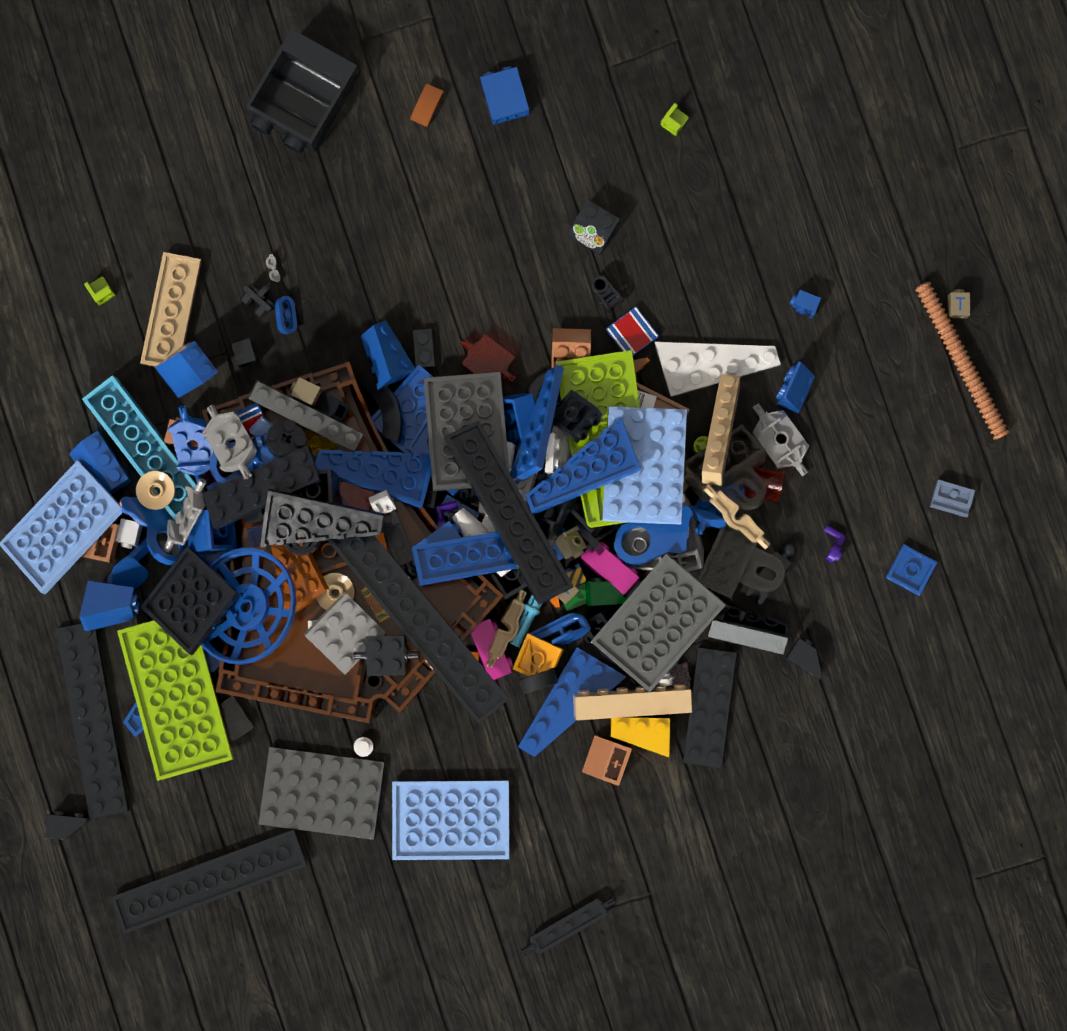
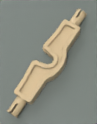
(729, 509)
(501, 637)

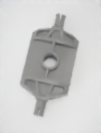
(220, 432)
(784, 454)
(193, 506)

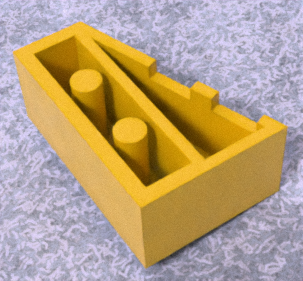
(643, 732)

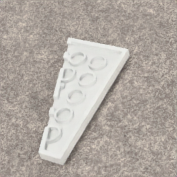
(701, 365)

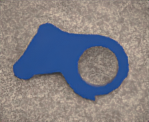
(261, 458)
(156, 522)
(663, 537)

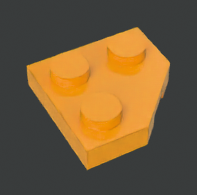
(537, 656)

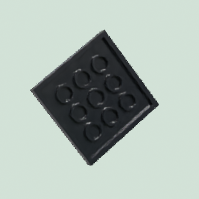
(190, 600)

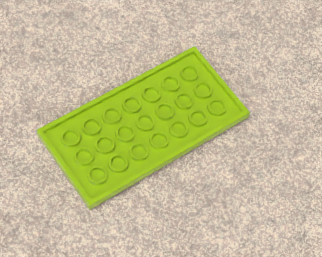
(174, 701)

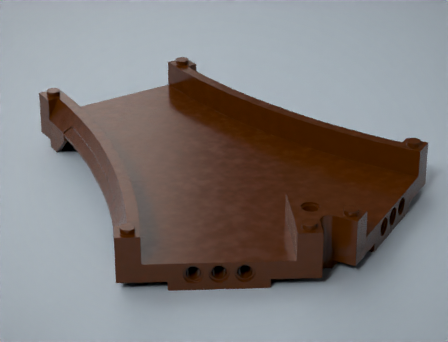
(297, 670)

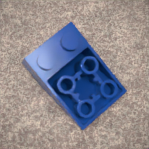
(795, 388)

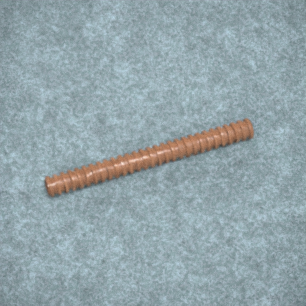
(962, 360)

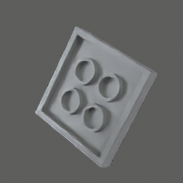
(342, 632)

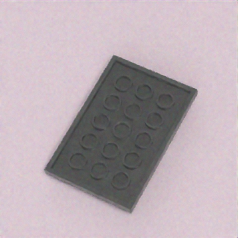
(454, 404)
(658, 622)
(321, 793)

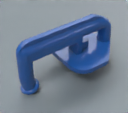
(129, 571)
(560, 626)

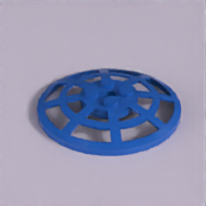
(259, 608)

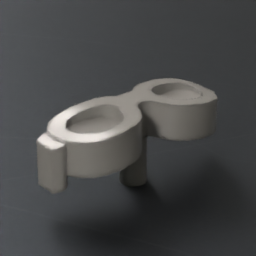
(271, 263)

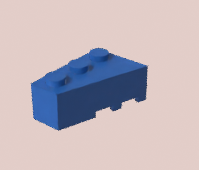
(386, 354)

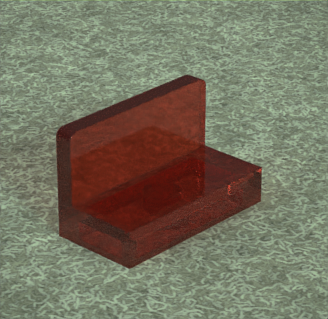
(773, 482)

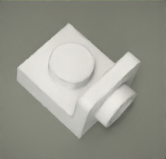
(382, 502)

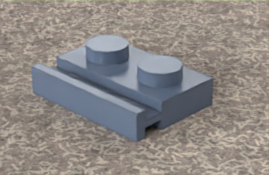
(952, 498)

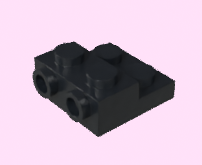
(576, 416)

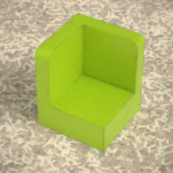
(674, 120)
(100, 290)

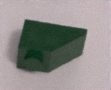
(602, 593)

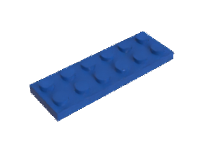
(461, 558)

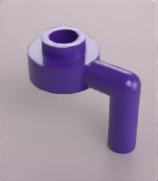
(439, 512)
(835, 552)

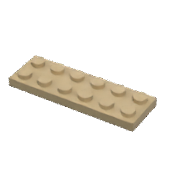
(170, 307)

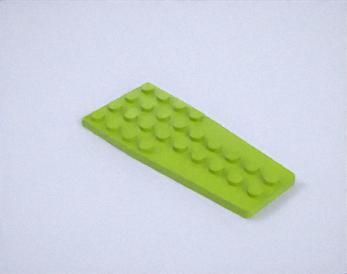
(606, 383)

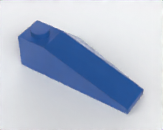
(517, 414)

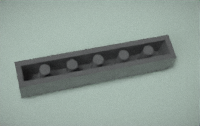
(305, 415)

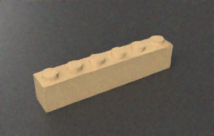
(721, 429)
(632, 702)

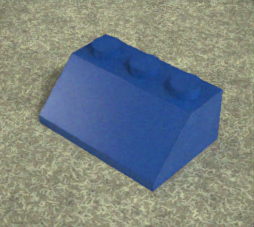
(101, 462)

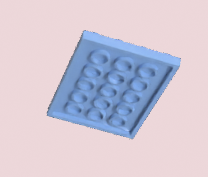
(657, 490)
(61, 527)
(450, 820)

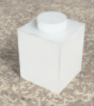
(128, 533)

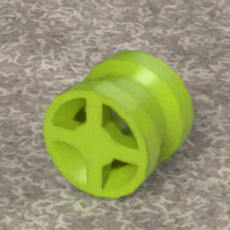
(700, 442)

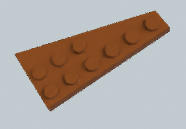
(305, 574)

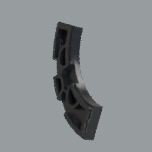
(389, 408)

